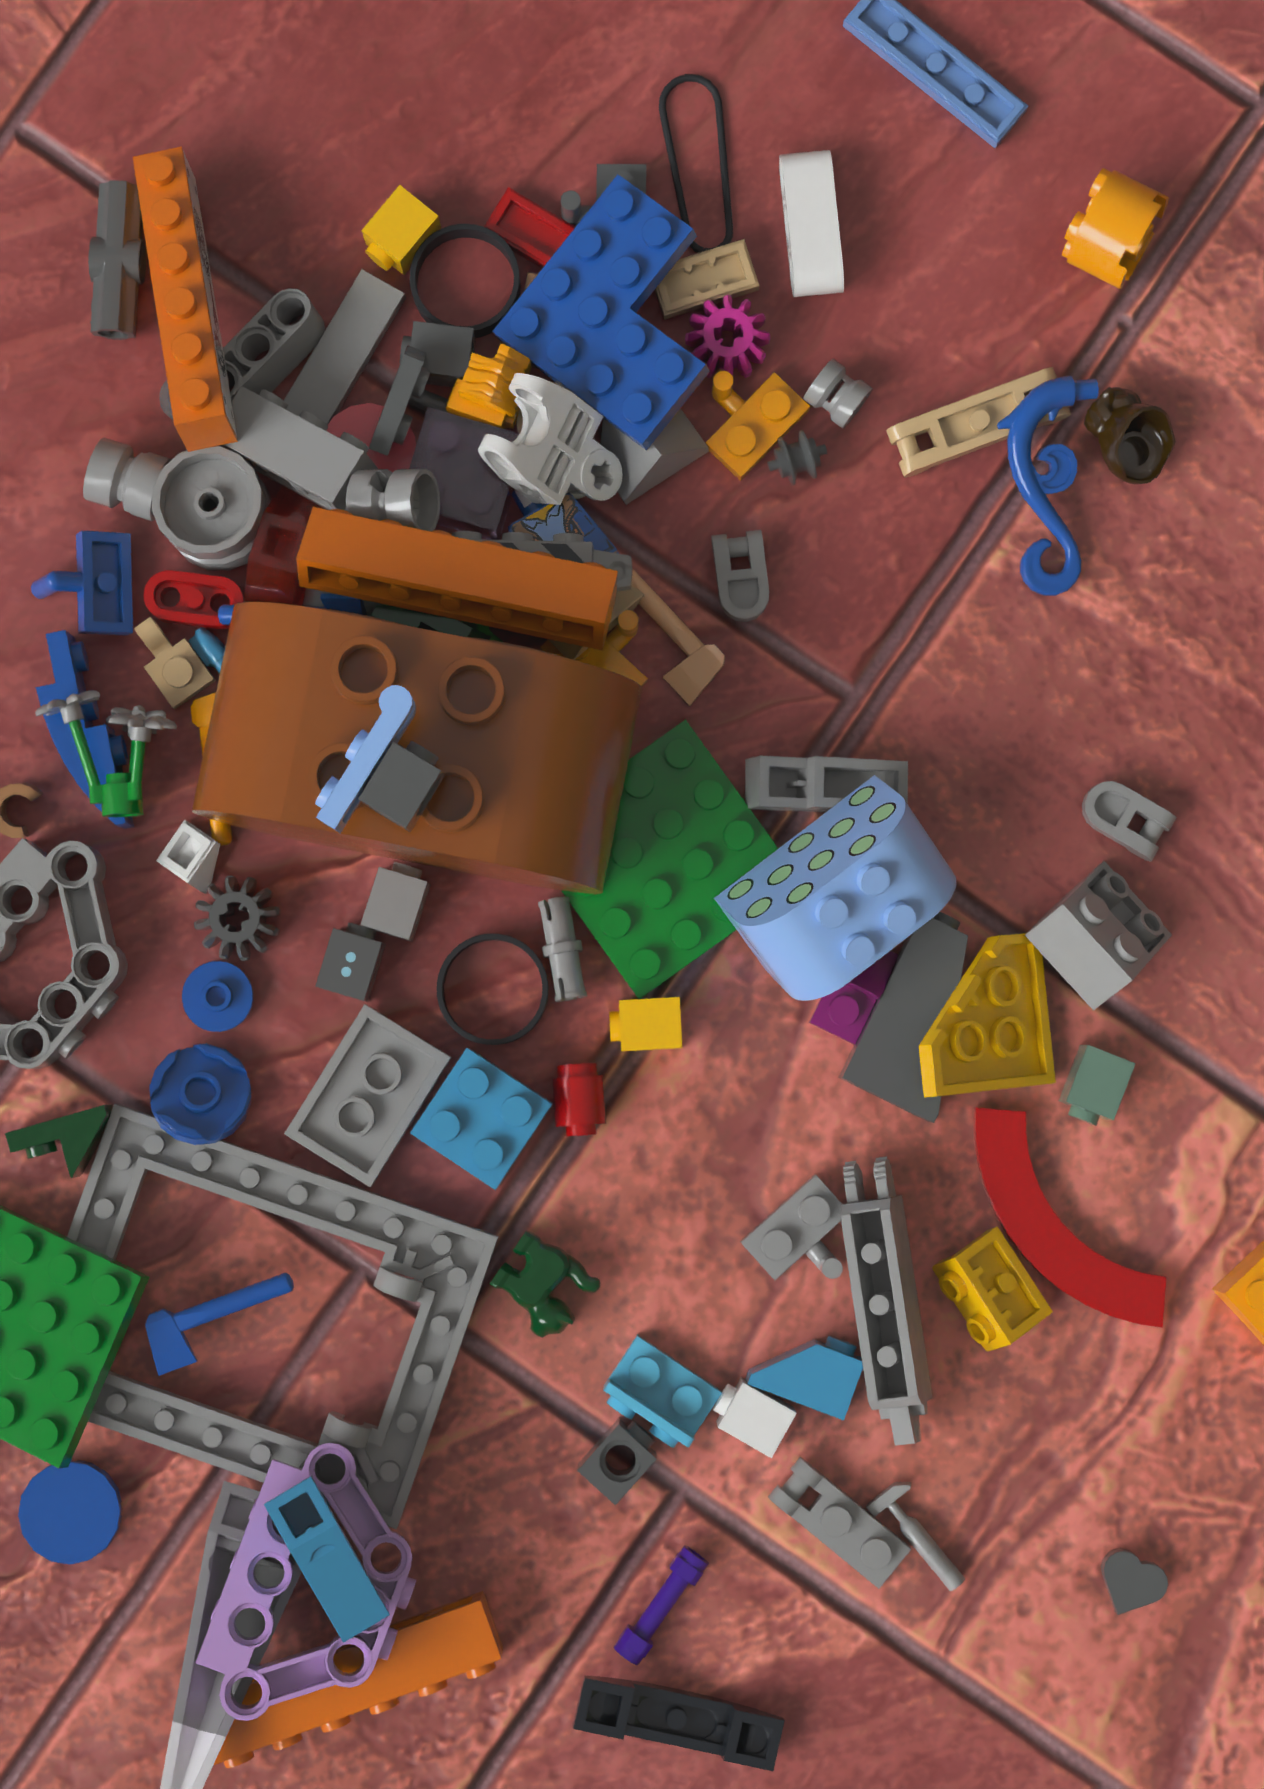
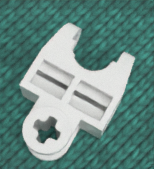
(554, 447)

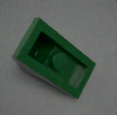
(77, 1132)

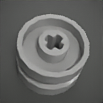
(192, 488)

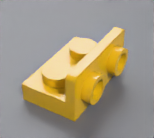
(992, 1290)

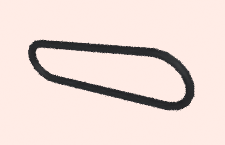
(722, 154)

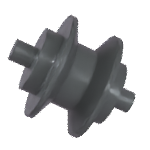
(797, 457)

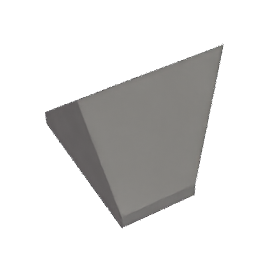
(670, 452)

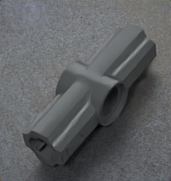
(117, 261)

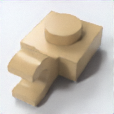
(176, 668)

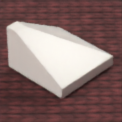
(191, 856)

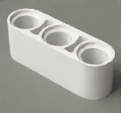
(811, 223)

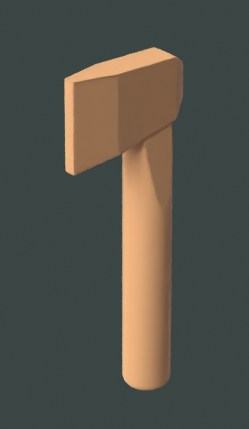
(703, 660)

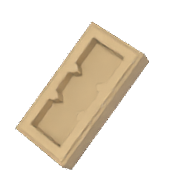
(705, 278)

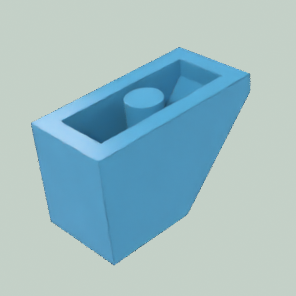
(812, 1375)

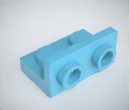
(660, 1392)

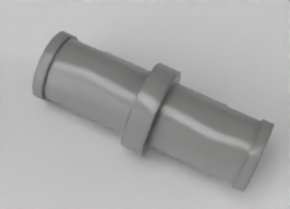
(562, 949)

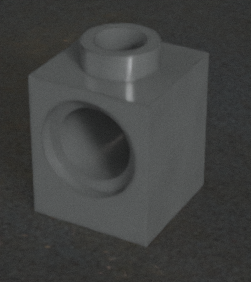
(403, 784)
(615, 1482)

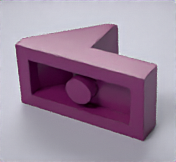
(848, 1008)

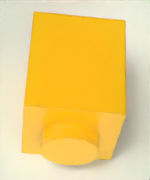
(399, 230)
(647, 1024)

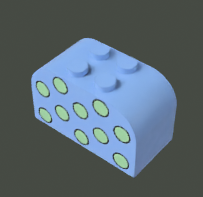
(840, 892)

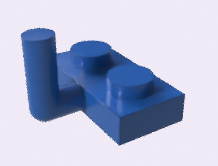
(101, 583)

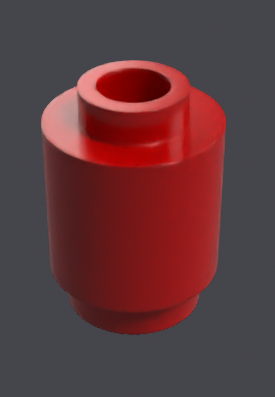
(578, 1099)

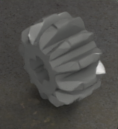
(224, 907)

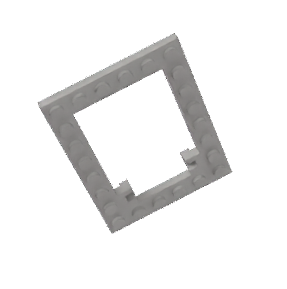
(436, 1251)

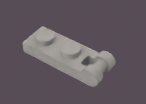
(841, 1524)

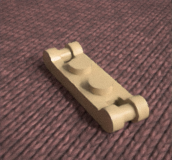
(965, 424)

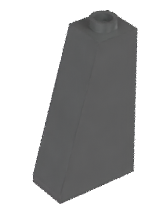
(919, 985)

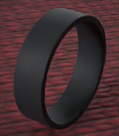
(464, 231)
(452, 956)

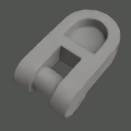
(743, 591)
(1109, 810)

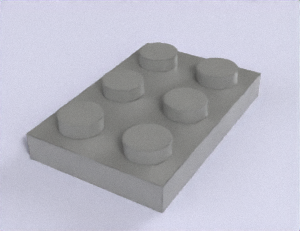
(367, 1095)

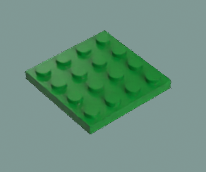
(673, 850)
(58, 1334)

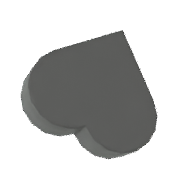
(1132, 1581)

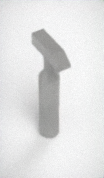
(917, 1535)

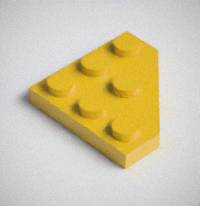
(992, 1025)

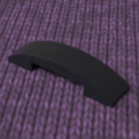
(679, 1719)

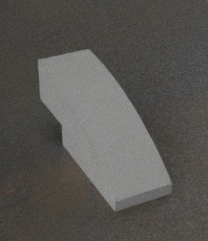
(815, 781)

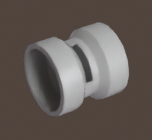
(847, 399)

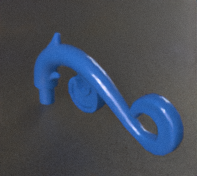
(1062, 469)

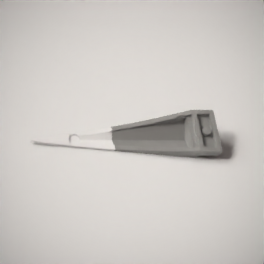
(198, 1717)

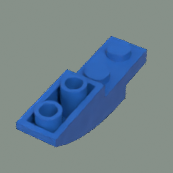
(107, 749)

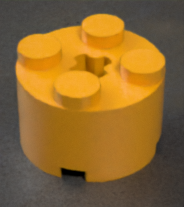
(1115, 227)

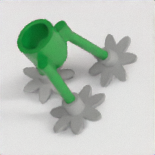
(123, 791)

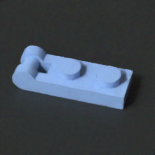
(340, 797)

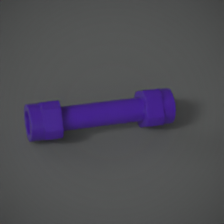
(636, 1641)

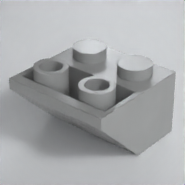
(1099, 935)

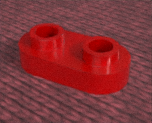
(196, 597)

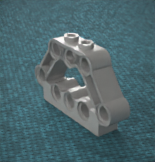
(88, 932)

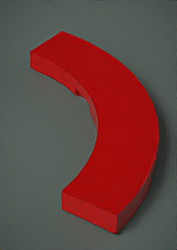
(1042, 1236)

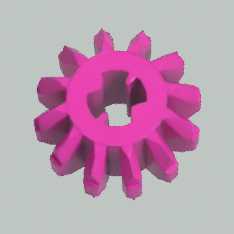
(710, 329)

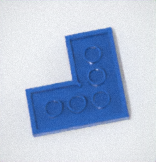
(583, 319)

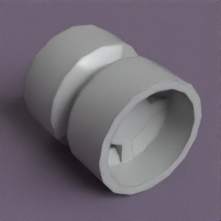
(120, 476)
(400, 496)

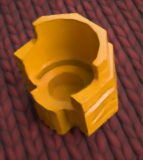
(485, 390)

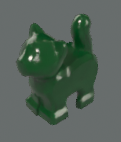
(533, 1285)

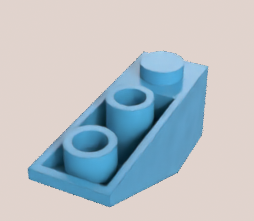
(326, 1558)

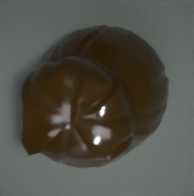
(1131, 435)

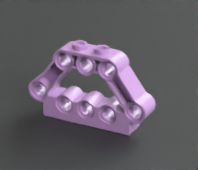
(313, 1669)

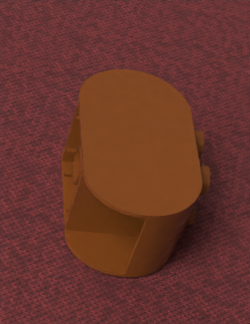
(521, 734)

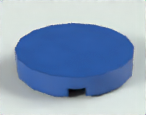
(200, 1094)
(70, 1512)

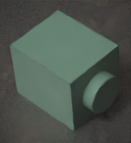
(1096, 1084)

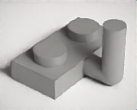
(797, 1230)

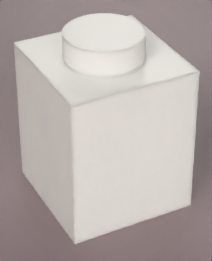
(754, 1416)

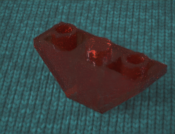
(272, 560)

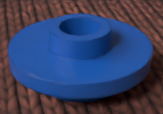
(217, 996)

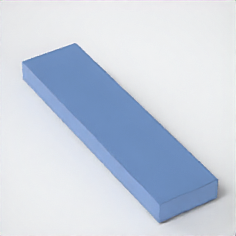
(936, 67)

